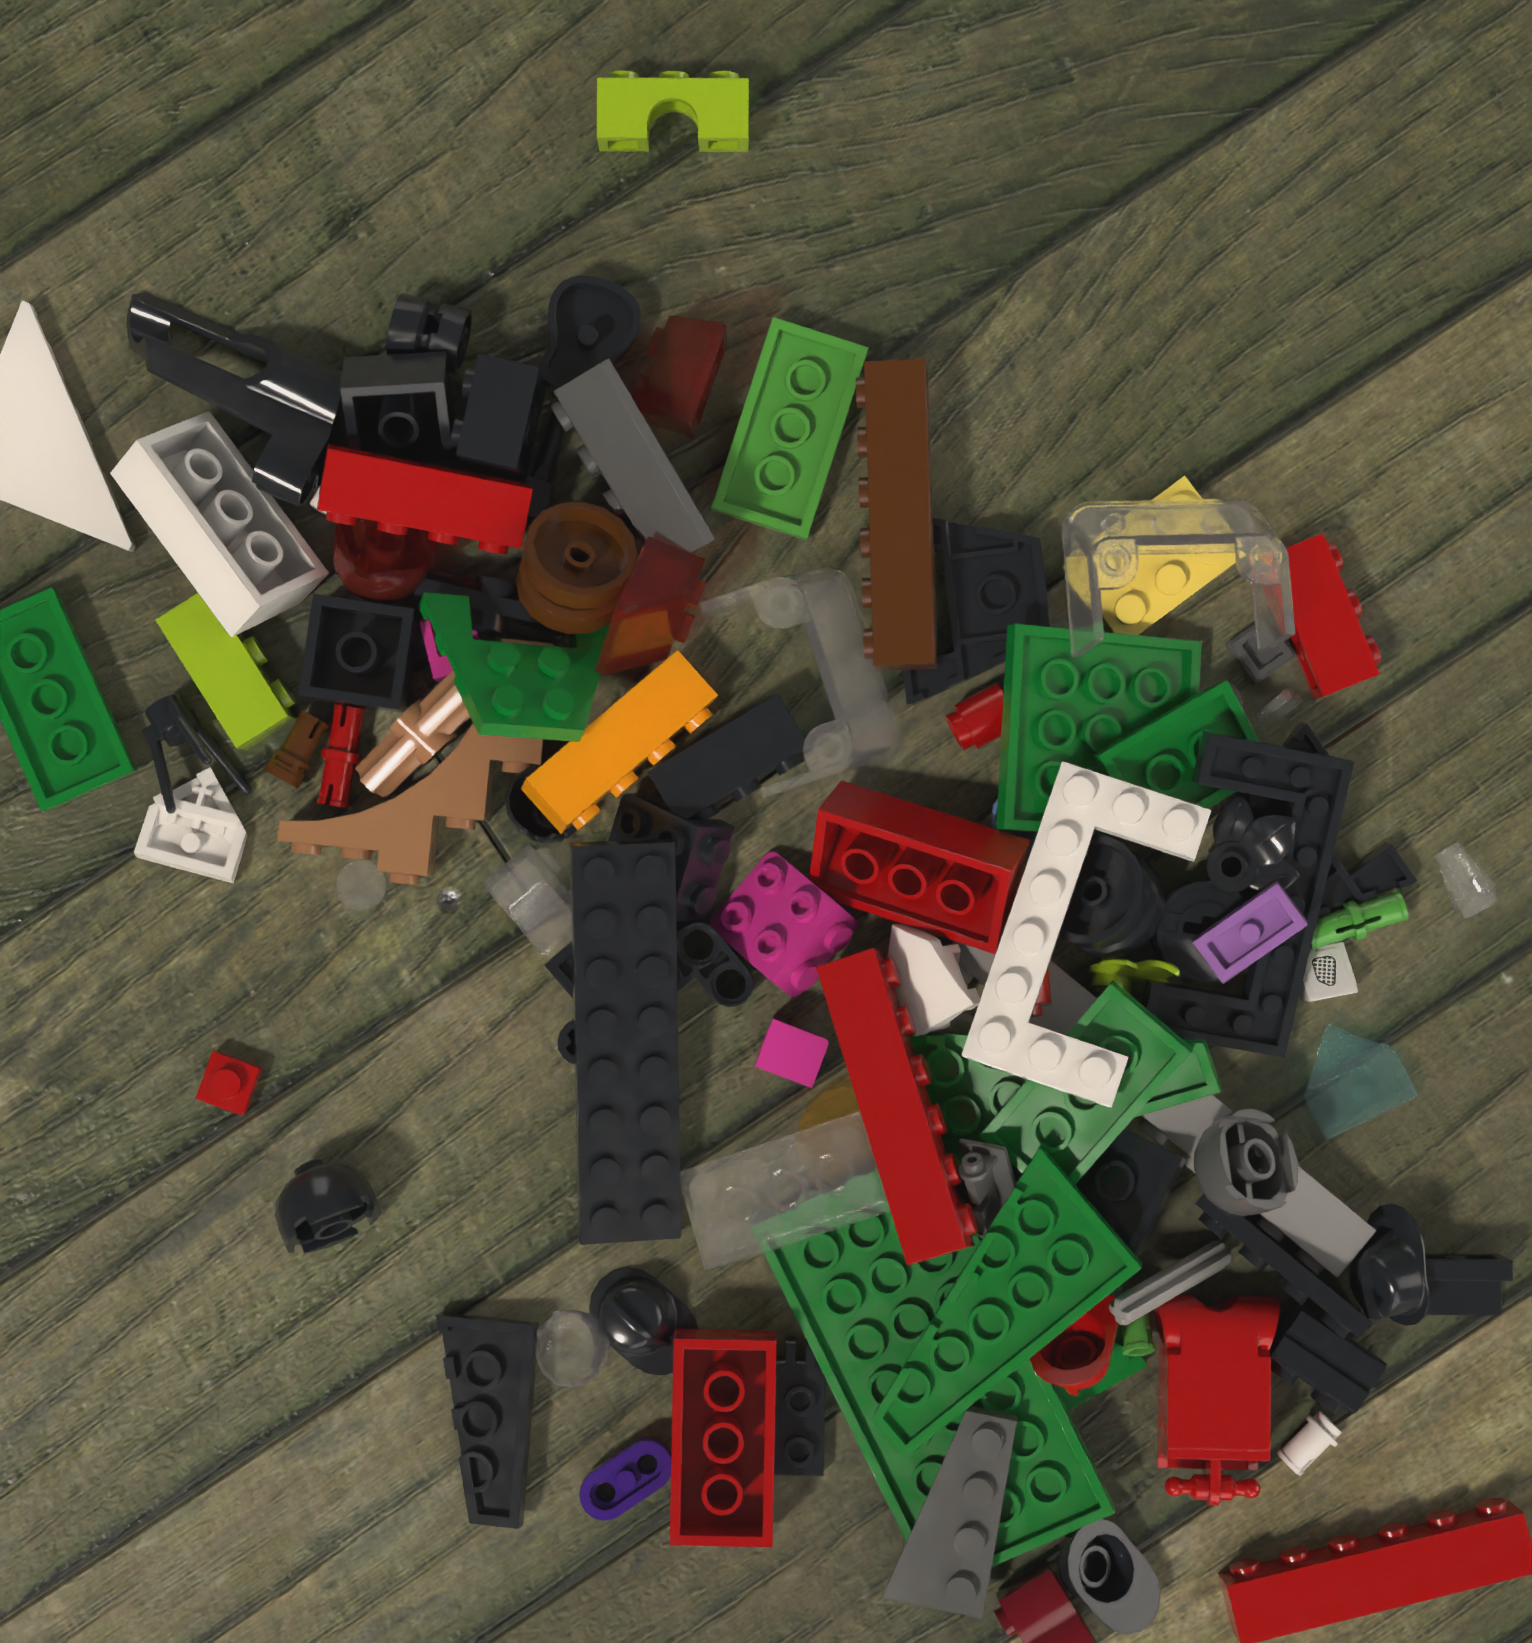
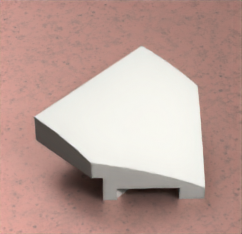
(199, 835)
(929, 978)

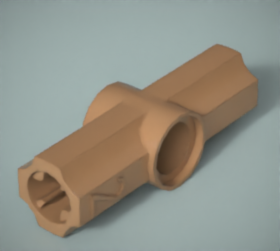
(414, 739)

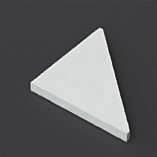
(44, 443)

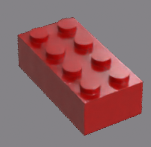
(723, 1438)

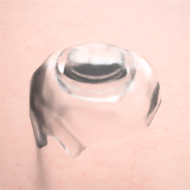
(571, 1348)

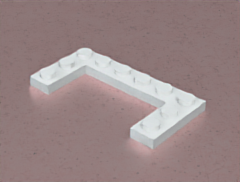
(1001, 1025)

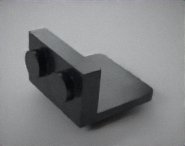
(699, 849)

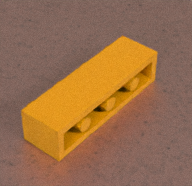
(619, 742)

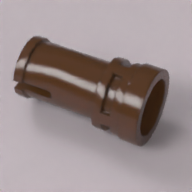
(292, 758)

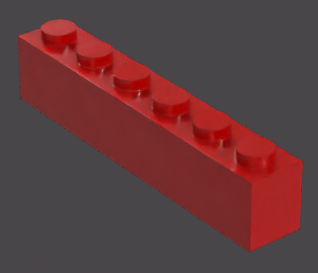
(896, 1106)
(1377, 1571)

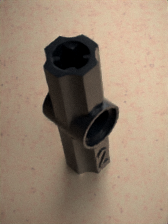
(493, 606)

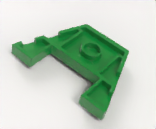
(516, 685)

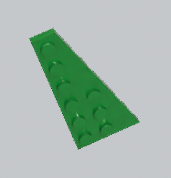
(975, 1092)

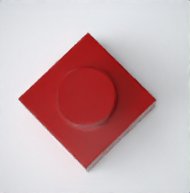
(229, 1082)

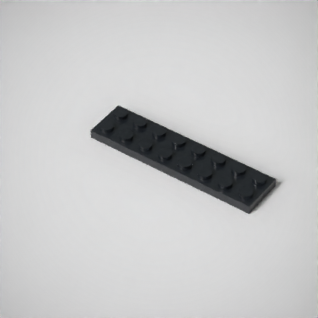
(626, 1040)

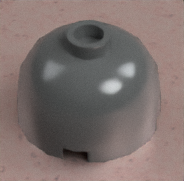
(1245, 1163)

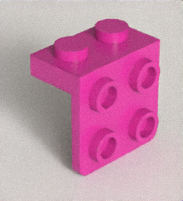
(783, 924)

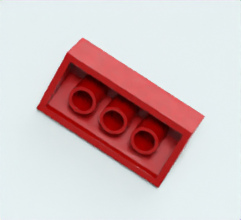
(917, 865)

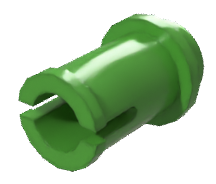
(1137, 1336)

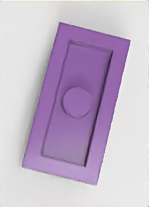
(1250, 932)

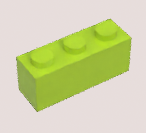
(228, 673)

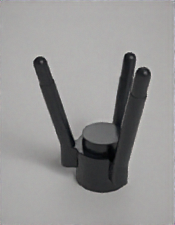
(176, 724)

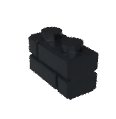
(1333, 1366)

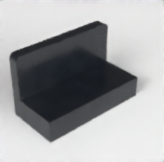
(1466, 1283)

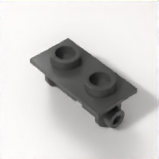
(987, 1179)

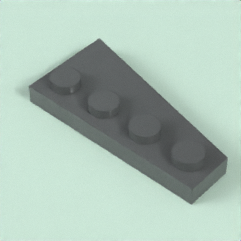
(956, 1532)

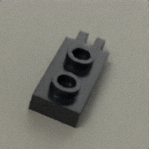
(799, 1413)

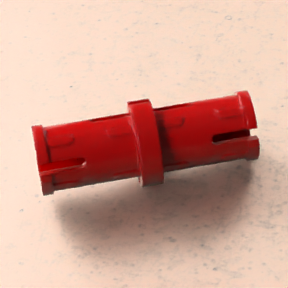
(341, 756)

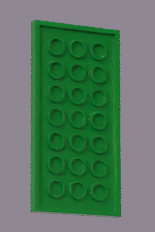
(862, 1322)

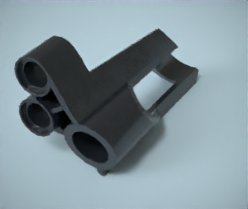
(289, 398)

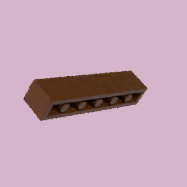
(899, 515)

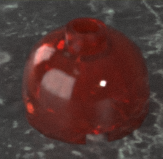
(379, 563)

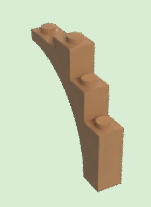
(407, 825)

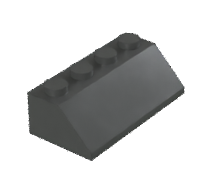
(629, 459)

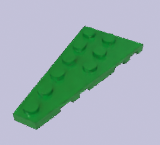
(1022, 1287)

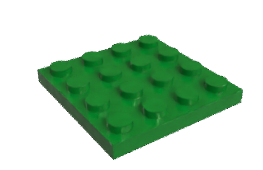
(1077, 706)

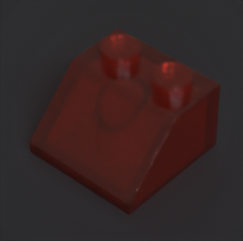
(682, 373)
(653, 608)

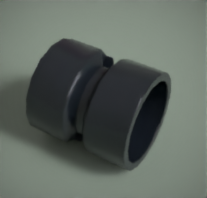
(415, 320)

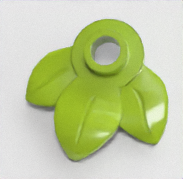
(1129, 974)

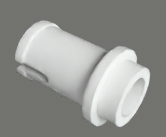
(1309, 1442)

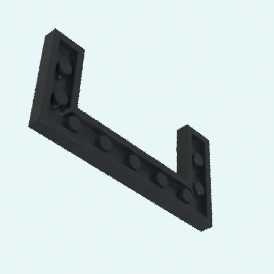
(1315, 797)

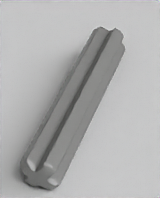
(1170, 1282)

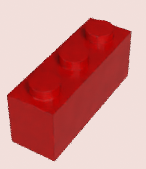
(1326, 621)

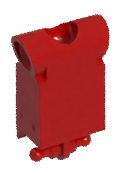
(1214, 1392)

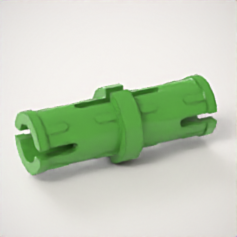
(1357, 919)

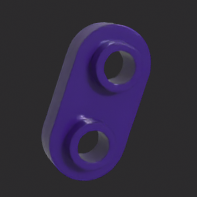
(627, 1477)

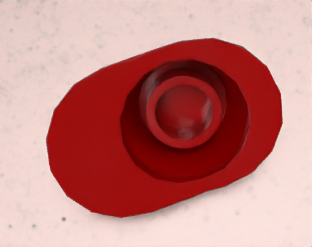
(1081, 1352)

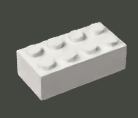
(217, 523)

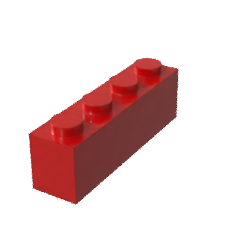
(425, 498)

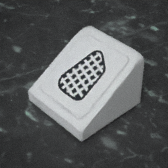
(1328, 974)

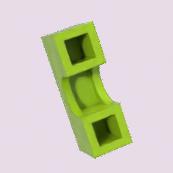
(632, 104)

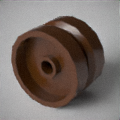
(575, 567)

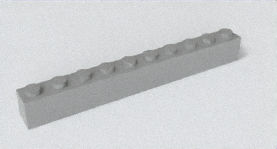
(1311, 1218)

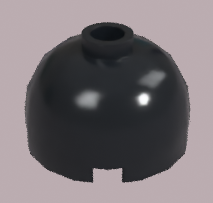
(323, 1205)

